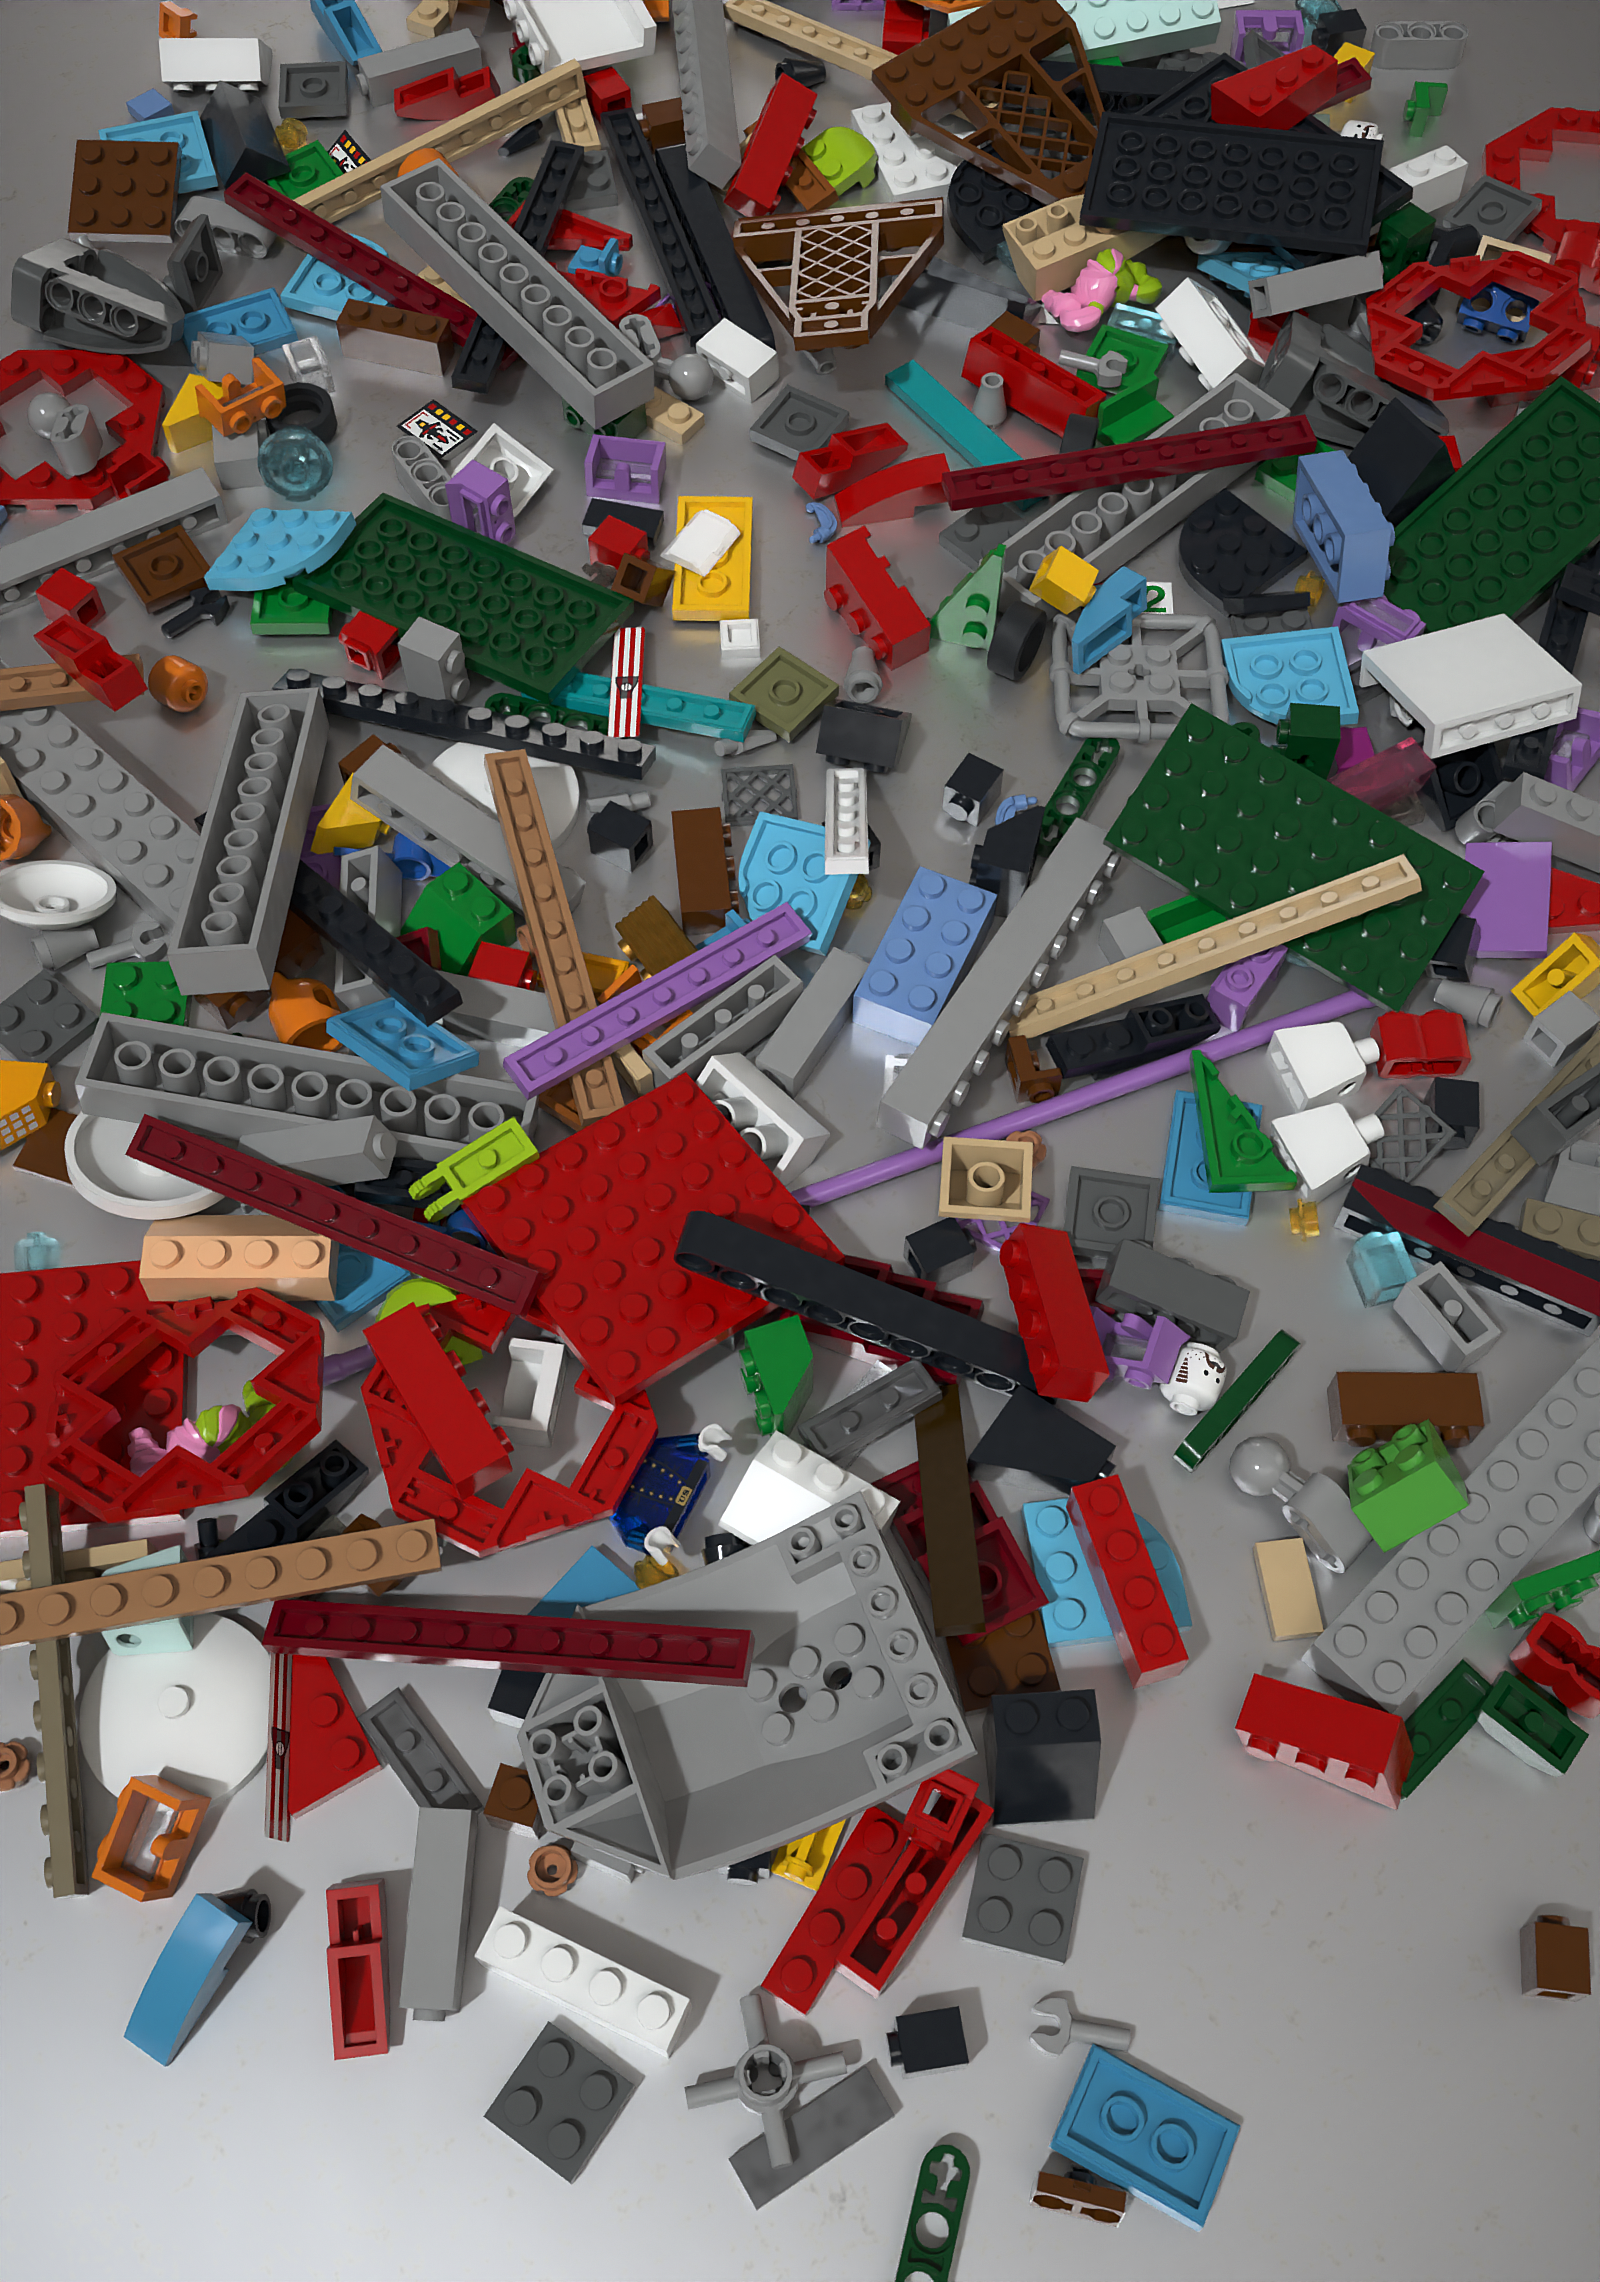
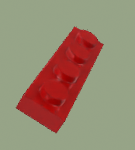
(836, 1910)

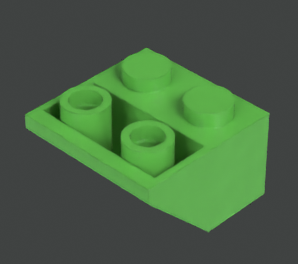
(1405, 1485)

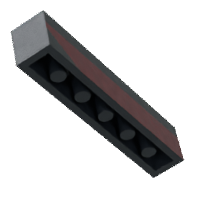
(1492, 1259)

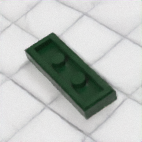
(1442, 1721)

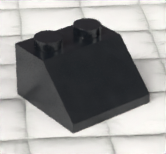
(862, 734)
(1459, 783)
(1008, 858)

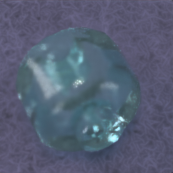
(36, 1253)

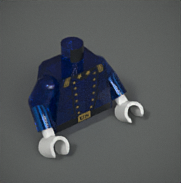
(667, 1491)

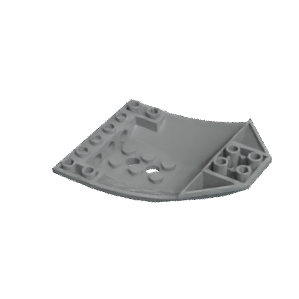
(722, 1772)

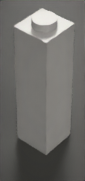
(412, 62)
(1316, 284)
(498, 1012)
(812, 1022)
(327, 1151)
(438, 1912)

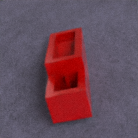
(445, 94)
(847, 459)
(893, 492)
(92, 661)
(358, 1968)

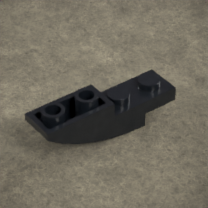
(1137, 1040)
(300, 1502)

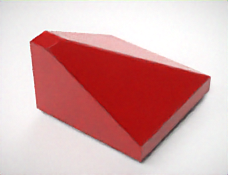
(663, 320)

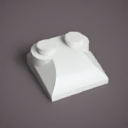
(511, 460)

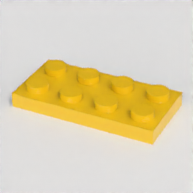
(726, 588)

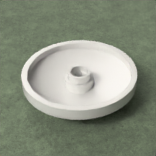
(557, 787)
(123, 1185)
(181, 1714)

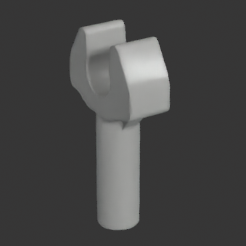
(1107, 369)
(134, 946)
(1075, 2030)

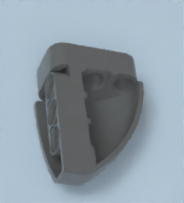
(92, 302)
(1334, 382)

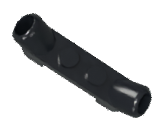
(1444, 244)

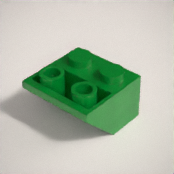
(778, 1373)

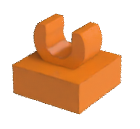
(175, 21)

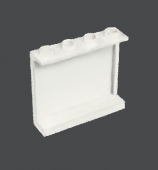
(585, 30)
(1474, 683)

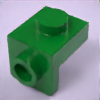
(1425, 101)

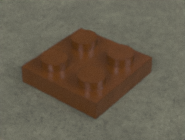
(162, 568)
(1002, 1664)

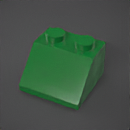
(463, 916)

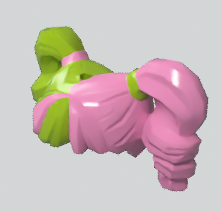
(1100, 287)
(206, 1437)

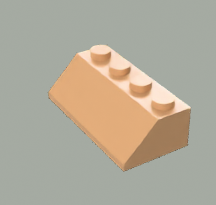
(233, 1253)

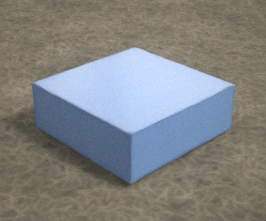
(149, 106)

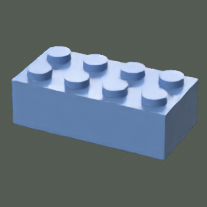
(1342, 526)
(923, 956)

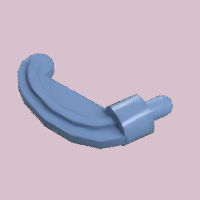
(827, 522)
(1011, 805)

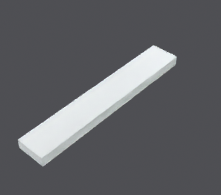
(846, 822)

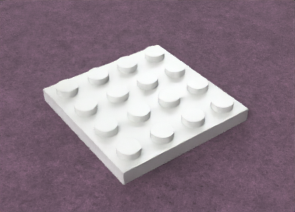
(909, 165)

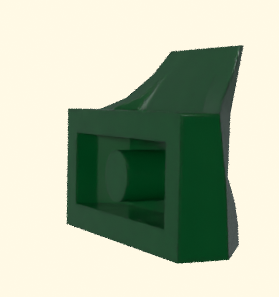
(1530, 1723)

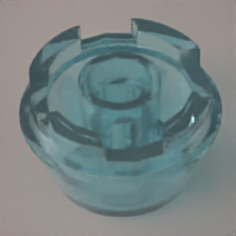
(295, 463)

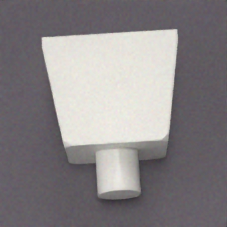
(1320, 1063)
(1324, 1147)

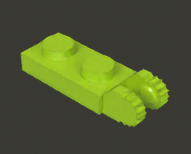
(475, 1167)

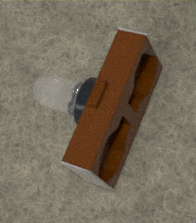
(1078, 2196)

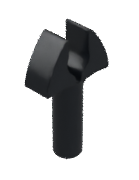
(202, 608)

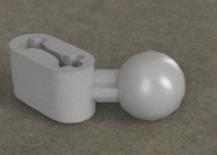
(687, 375)
(69, 429)
(1313, 1507)

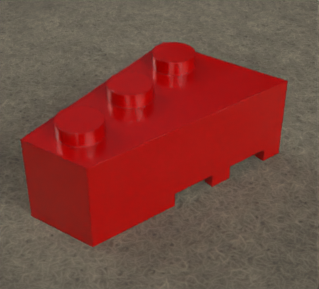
(1277, 91)
(872, 602)
(1327, 1738)

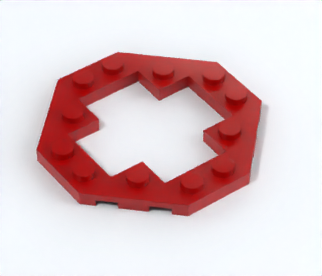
(1534, 143)
(1559, 315)
(133, 428)
(181, 1477)
(537, 1503)

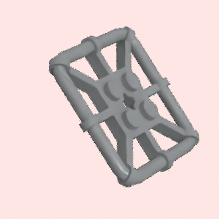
(1118, 684)

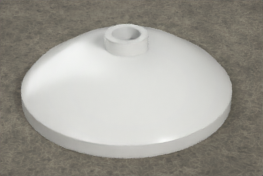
(54, 894)

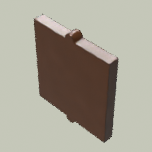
(44, 1149)

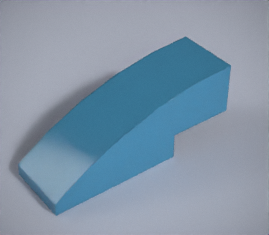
(346, 28)
(1108, 617)
(185, 1976)

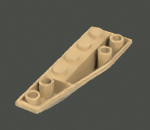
(1053, 247)

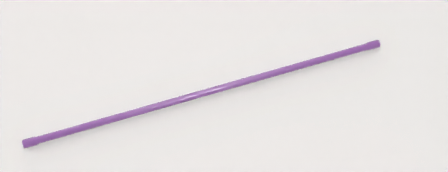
(341, 1365)

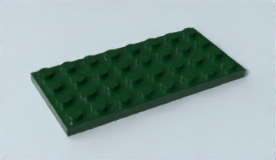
(1505, 517)
(512, 611)
(1258, 828)

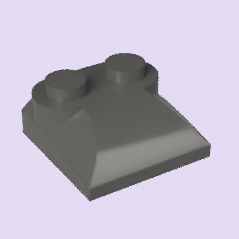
(194, 266)

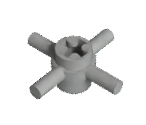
(773, 2102)

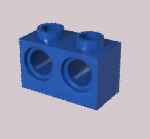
(1495, 319)

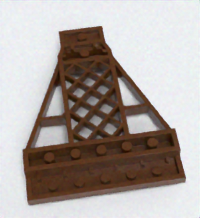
(966, 64)
(838, 255)

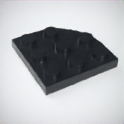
(982, 204)
(1233, 550)

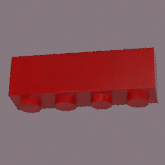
(771, 147)
(1030, 380)
(1053, 1313)
(439, 1401)
(1126, 1581)
(907, 1902)

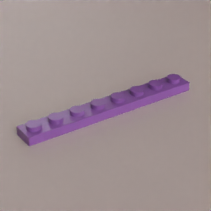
(654, 1001)

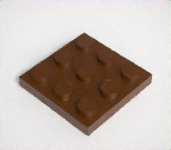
(125, 191)

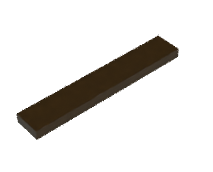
(949, 1518)

